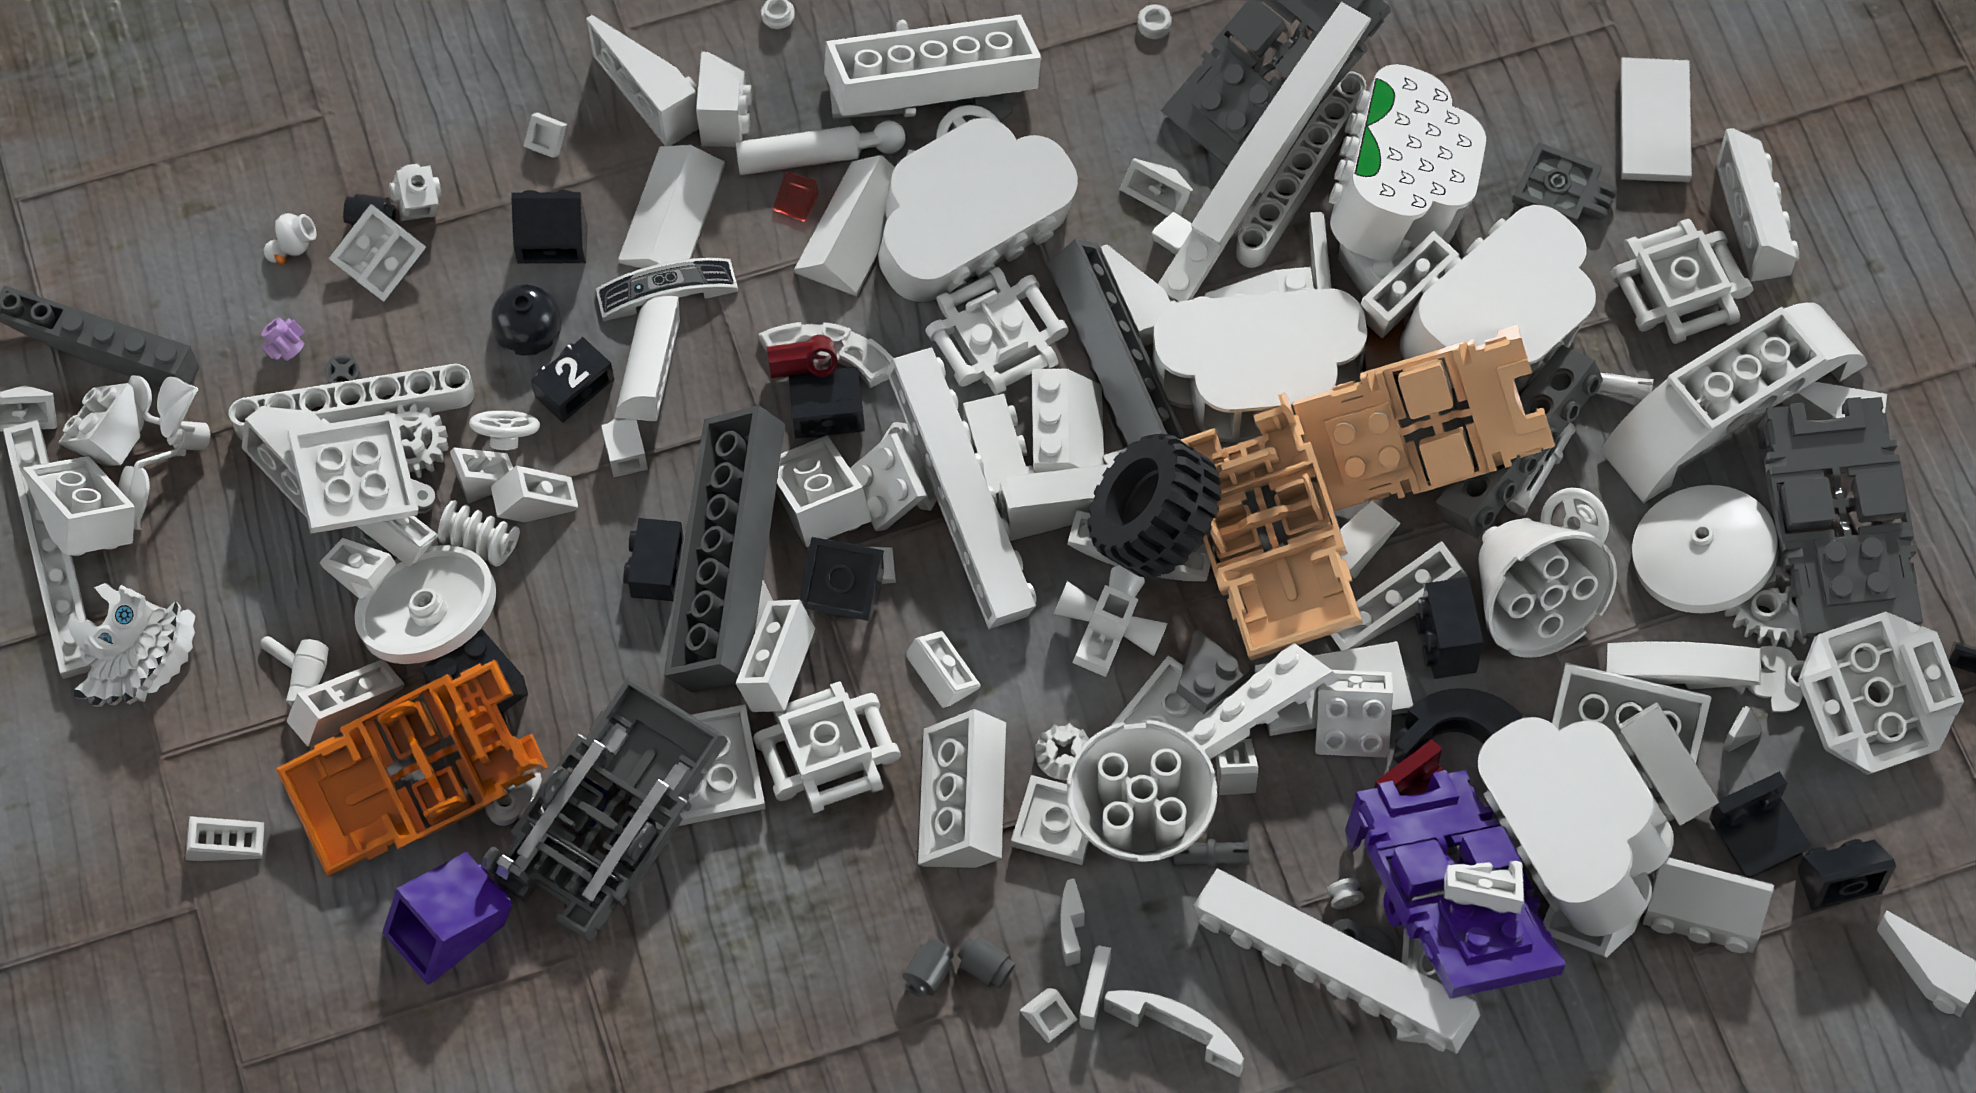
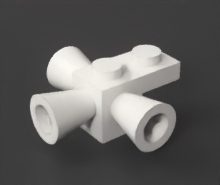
(1109, 620)

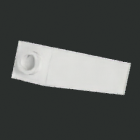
(1047, 499)

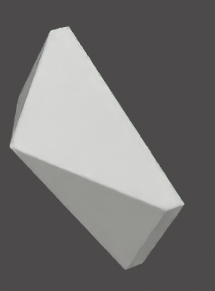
(1156, 186)
(26, 405)

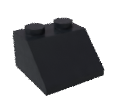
(1845, 872)

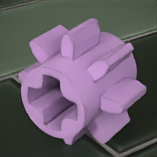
(282, 339)

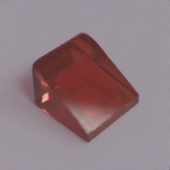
(796, 196)

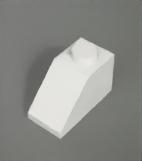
(533, 495)

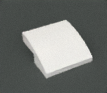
(377, 252)

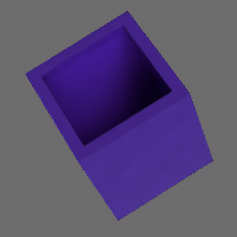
(445, 916)

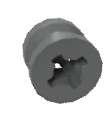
(342, 367)

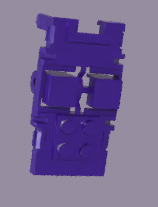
(1465, 943)

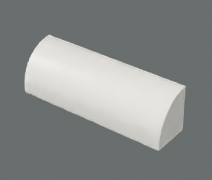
(649, 359)

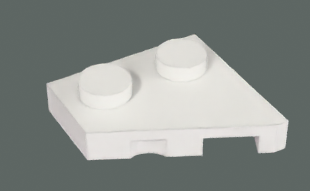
(1486, 887)

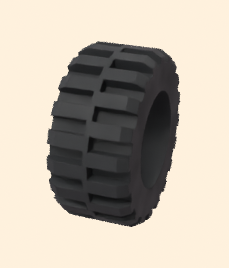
(1154, 505)

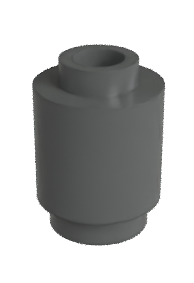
(985, 962)
(928, 968)

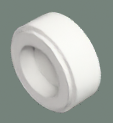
(1154, 21)

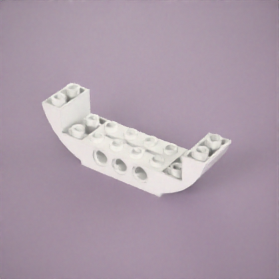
(1726, 392)

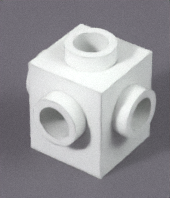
(415, 192)

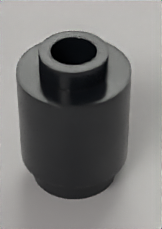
(357, 205)

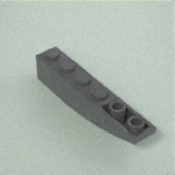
(97, 338)

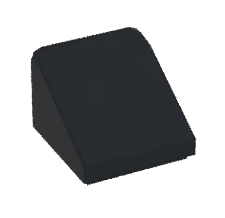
(1963, 656)

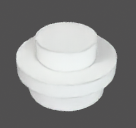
(777, 13)

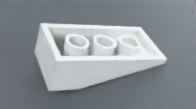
(647, 81)

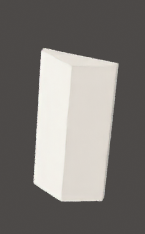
(672, 207)

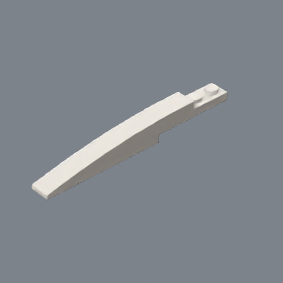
(1263, 152)

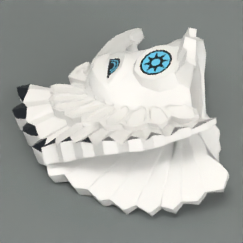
(132, 649)

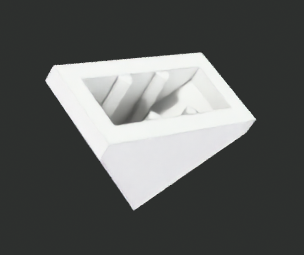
(479, 471)

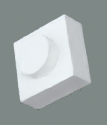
(545, 135)

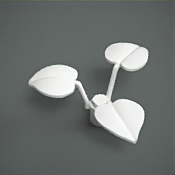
(172, 405)

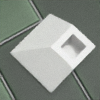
(104, 426)

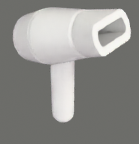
(306, 664)

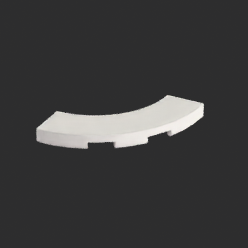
(851, 348)

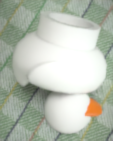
(292, 235)

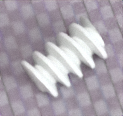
(479, 537)

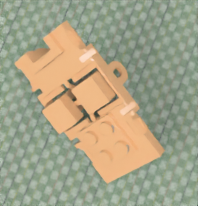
(1363, 443)
(1293, 587)

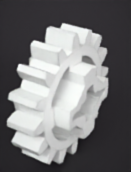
(415, 434)

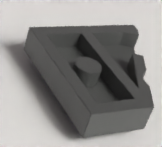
(1209, 673)

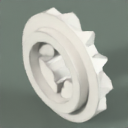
(1047, 750)

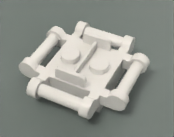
(1680, 278)
(996, 331)
(827, 745)

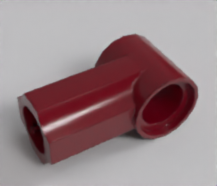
(798, 357)

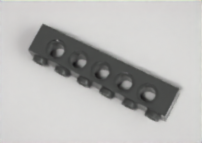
(1562, 391)

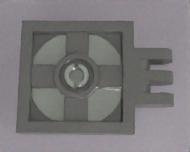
(1564, 184)

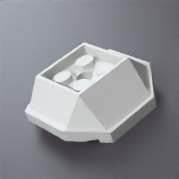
(1914, 687)

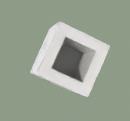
(624, 446)

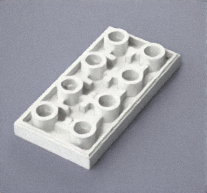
(1655, 119)
(1371, 658)

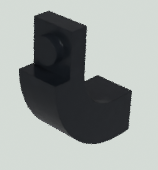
(1453, 711)

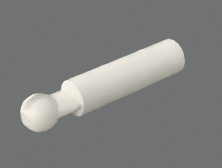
(815, 147)

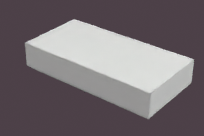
(1095, 987)

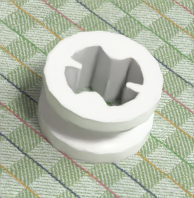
(1345, 893)

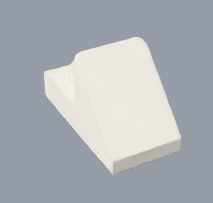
(357, 566)

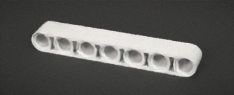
(1295, 181)
(368, 394)

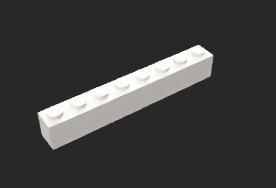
(961, 487)
(1336, 961)

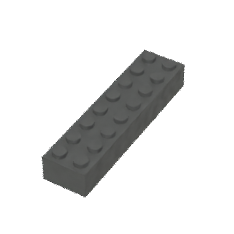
(725, 548)

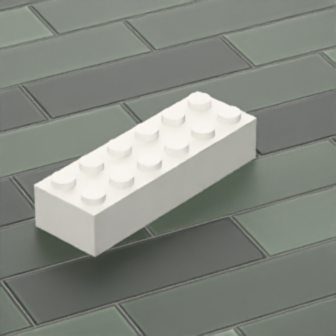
(932, 65)

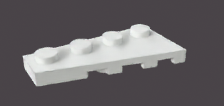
(1259, 699)

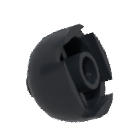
(525, 320)

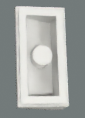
(402, 537)
(941, 668)

